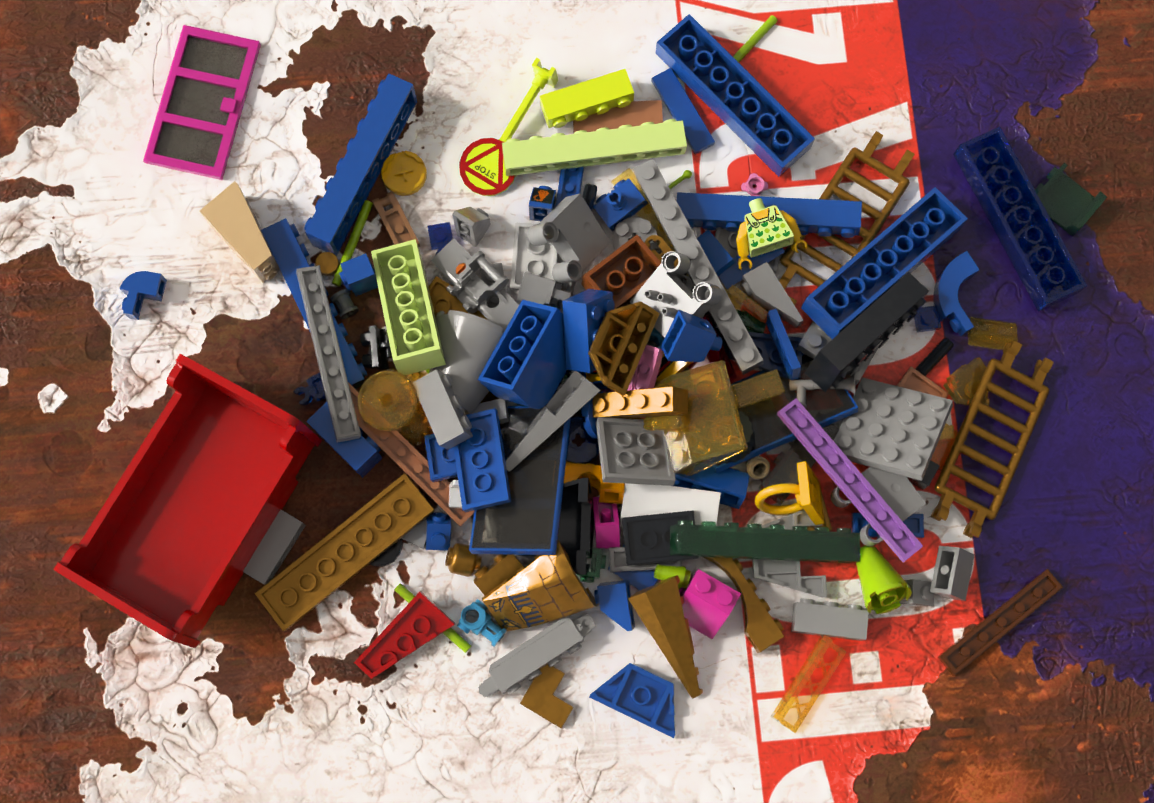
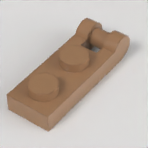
(394, 219)

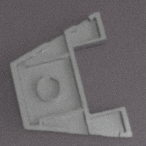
(788, 572)

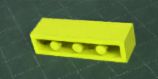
(587, 98)

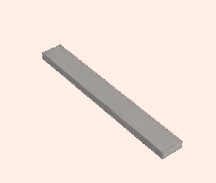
(328, 354)

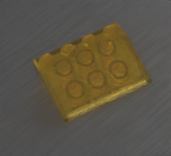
(712, 421)

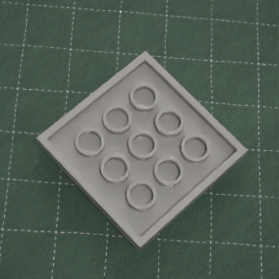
(893, 428)

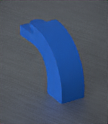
(946, 292)

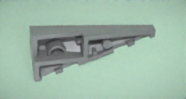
(564, 404)

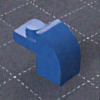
(138, 287)

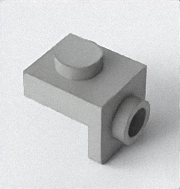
(920, 593)

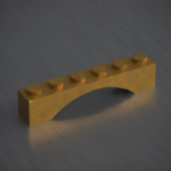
(759, 625)

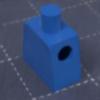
(690, 339)

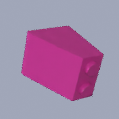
(708, 603)

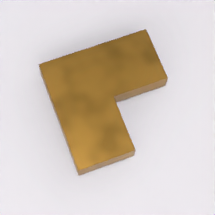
(541, 700)

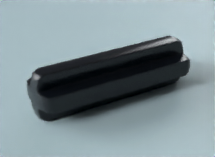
(935, 356)

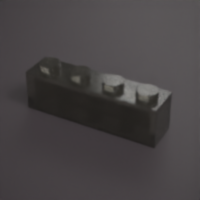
(786, 466)

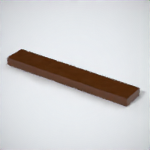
(1000, 622)

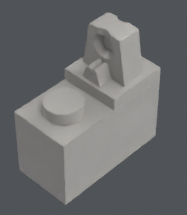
(540, 290)

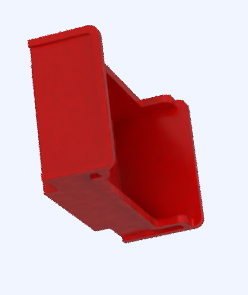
(191, 504)

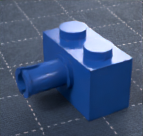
(620, 203)

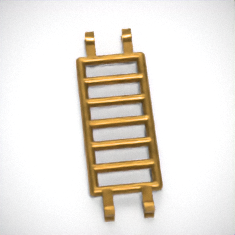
(832, 188)
(948, 495)

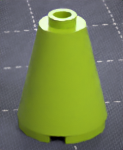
(880, 582)

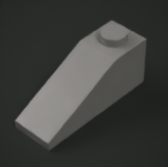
(471, 224)
(769, 293)

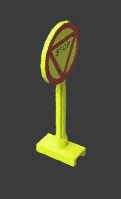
(483, 160)

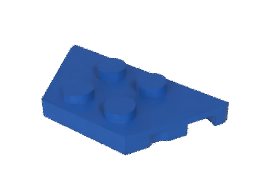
(640, 698)

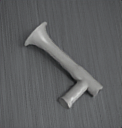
(803, 385)

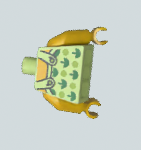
(766, 231)

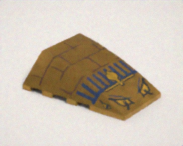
(539, 593)

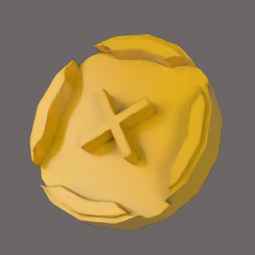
(404, 173)

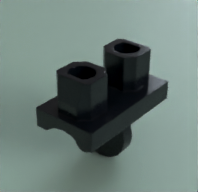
(379, 348)

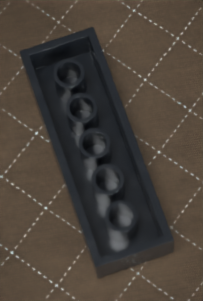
(867, 333)

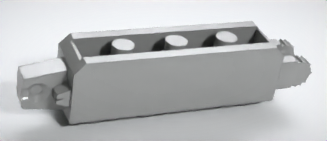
(535, 654)

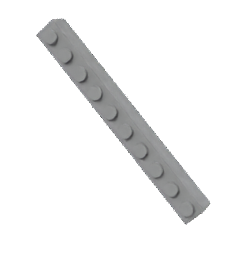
(685, 242)

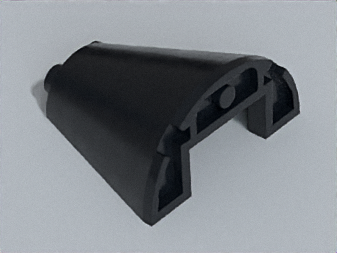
(576, 524)

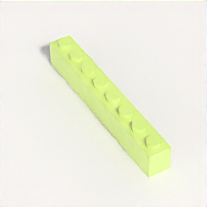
(594, 147)

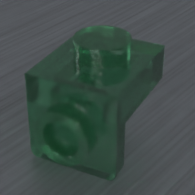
(598, 562)

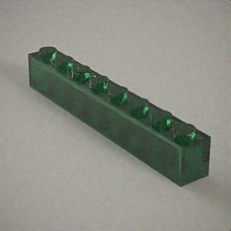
(764, 543)

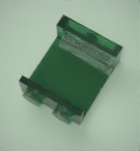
(1067, 201)

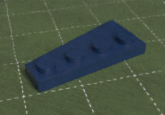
(769, 352)

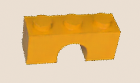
(607, 491)

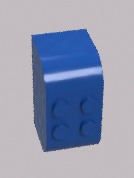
(528, 357)

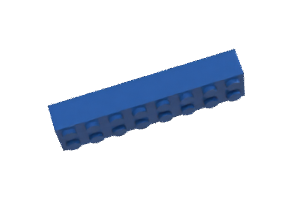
(734, 95)
(361, 164)
(884, 262)

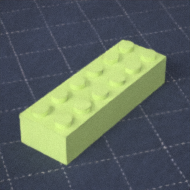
(407, 308)

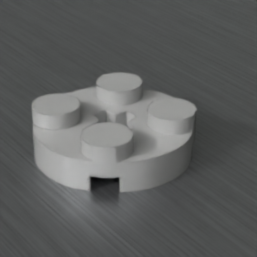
(631, 226)

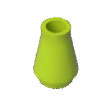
(664, 572)

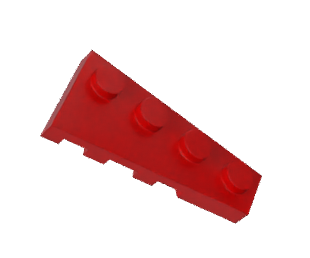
(406, 633)

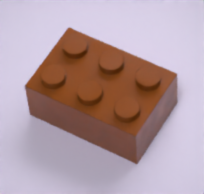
(623, 271)

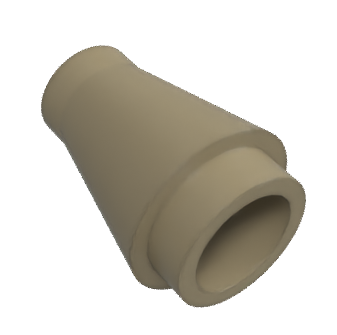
(757, 467)

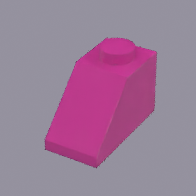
(606, 524)

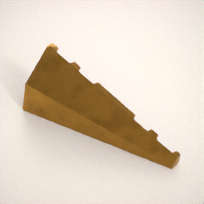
(664, 618)

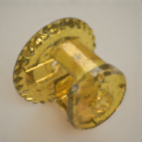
(392, 404)

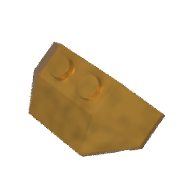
(621, 344)

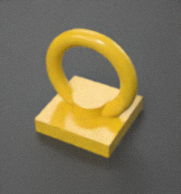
(807, 496)

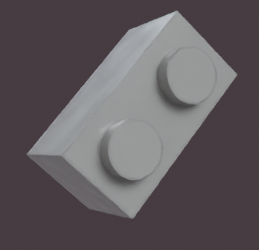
(952, 573)

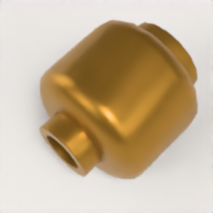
(461, 561)

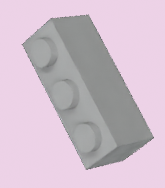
(443, 409)
(274, 547)
(830, 620)

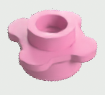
(756, 180)

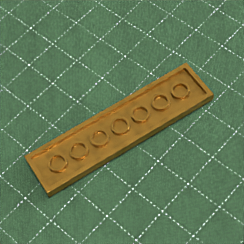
(344, 552)

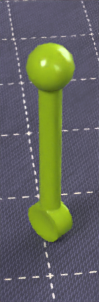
(686, 175)

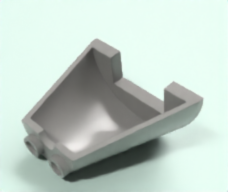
(466, 348)

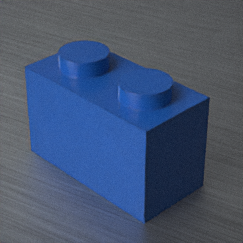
(359, 275)

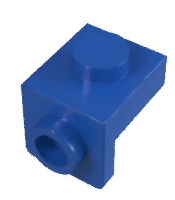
(438, 531)

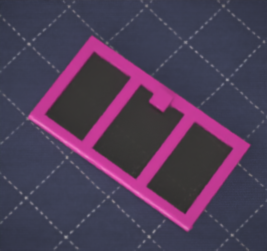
(202, 102)

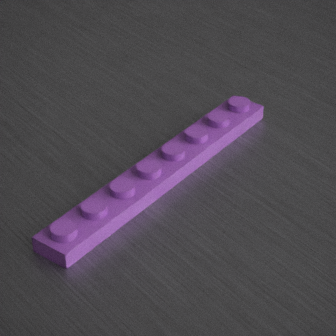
(849, 480)

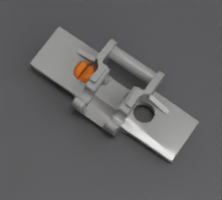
(470, 289)

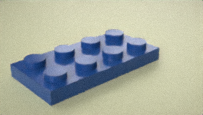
(482, 464)

